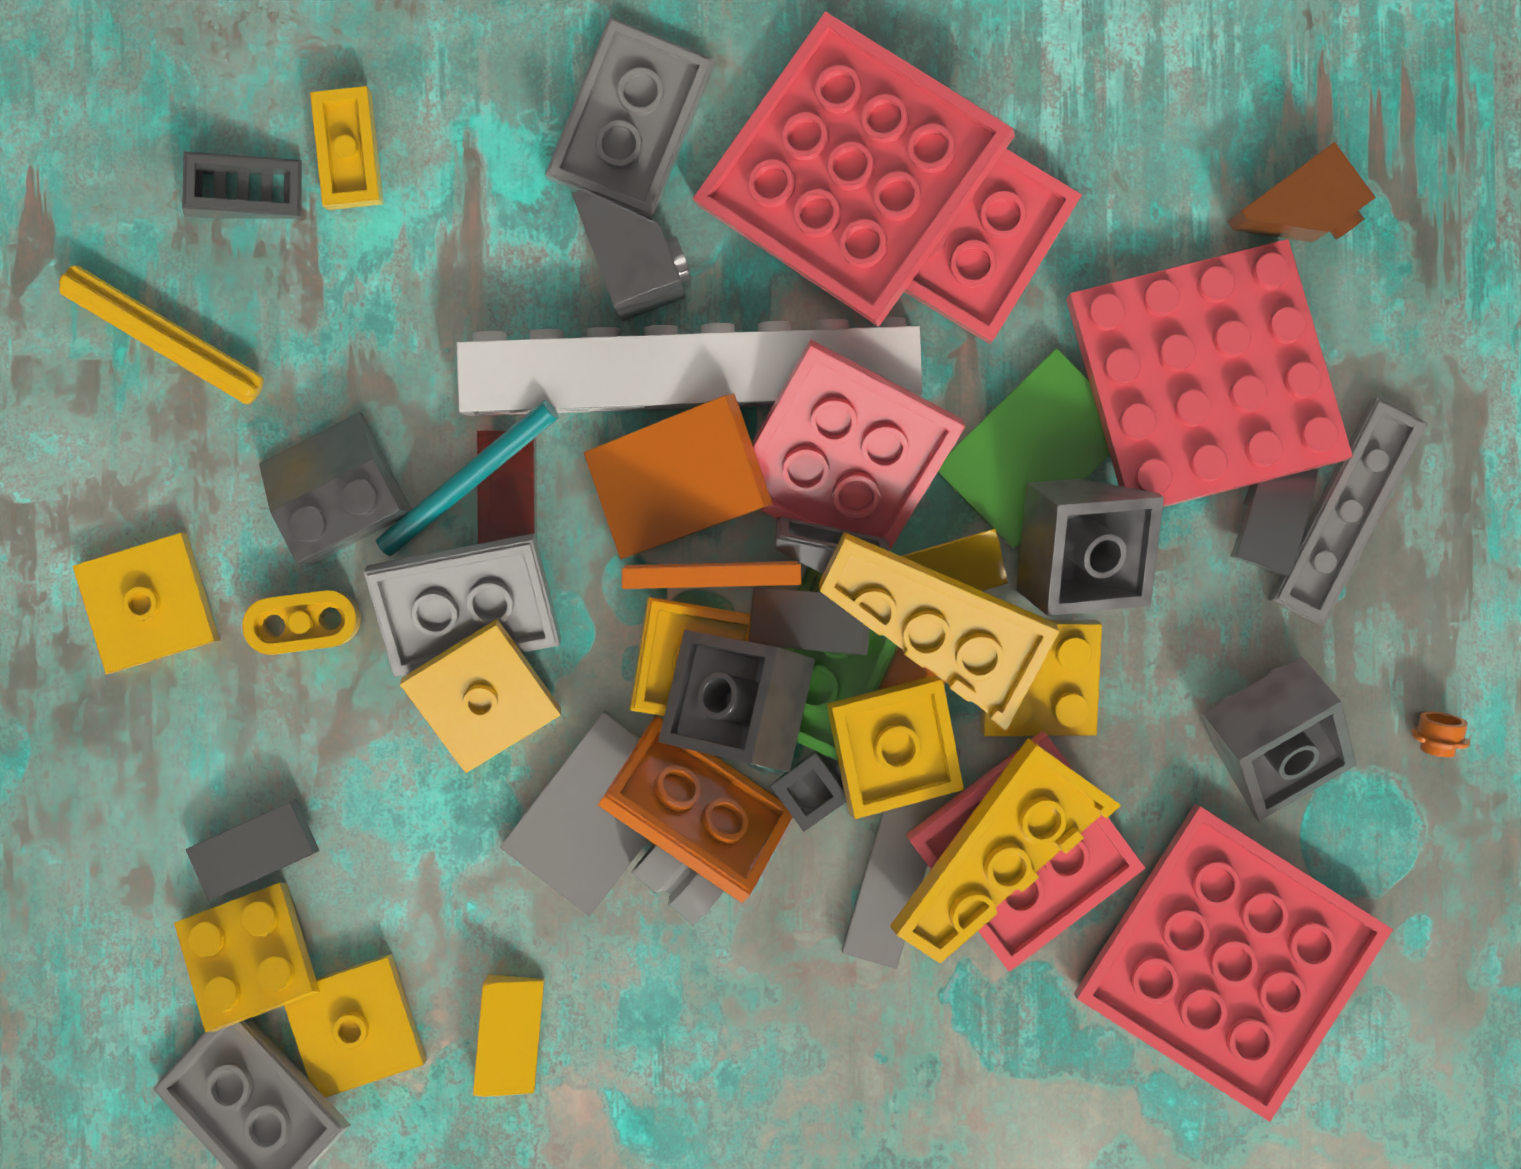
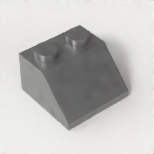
(633, 256)
(332, 490)
(1088, 546)
(737, 700)
(1281, 737)

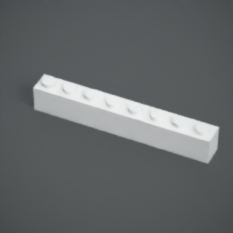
(666, 367)

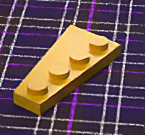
(956, 631)
(1012, 833)

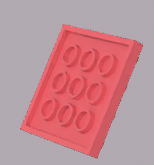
(853, 167)
(1209, 375)
(1232, 962)

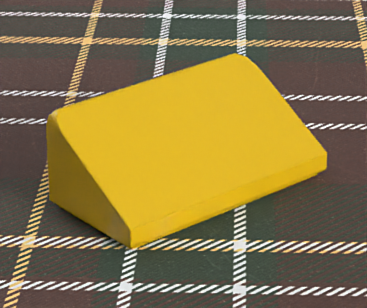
(970, 559)
(508, 1035)

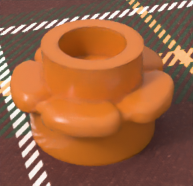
(1441, 734)

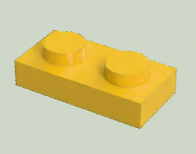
(346, 148)

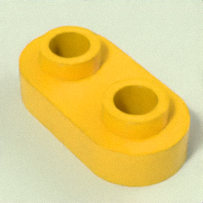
(303, 622)

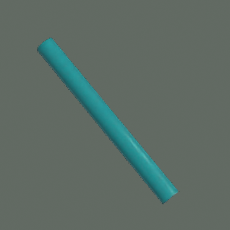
(467, 478)

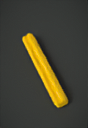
(161, 334)

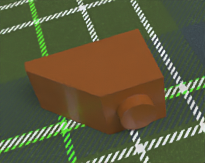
(1310, 201)

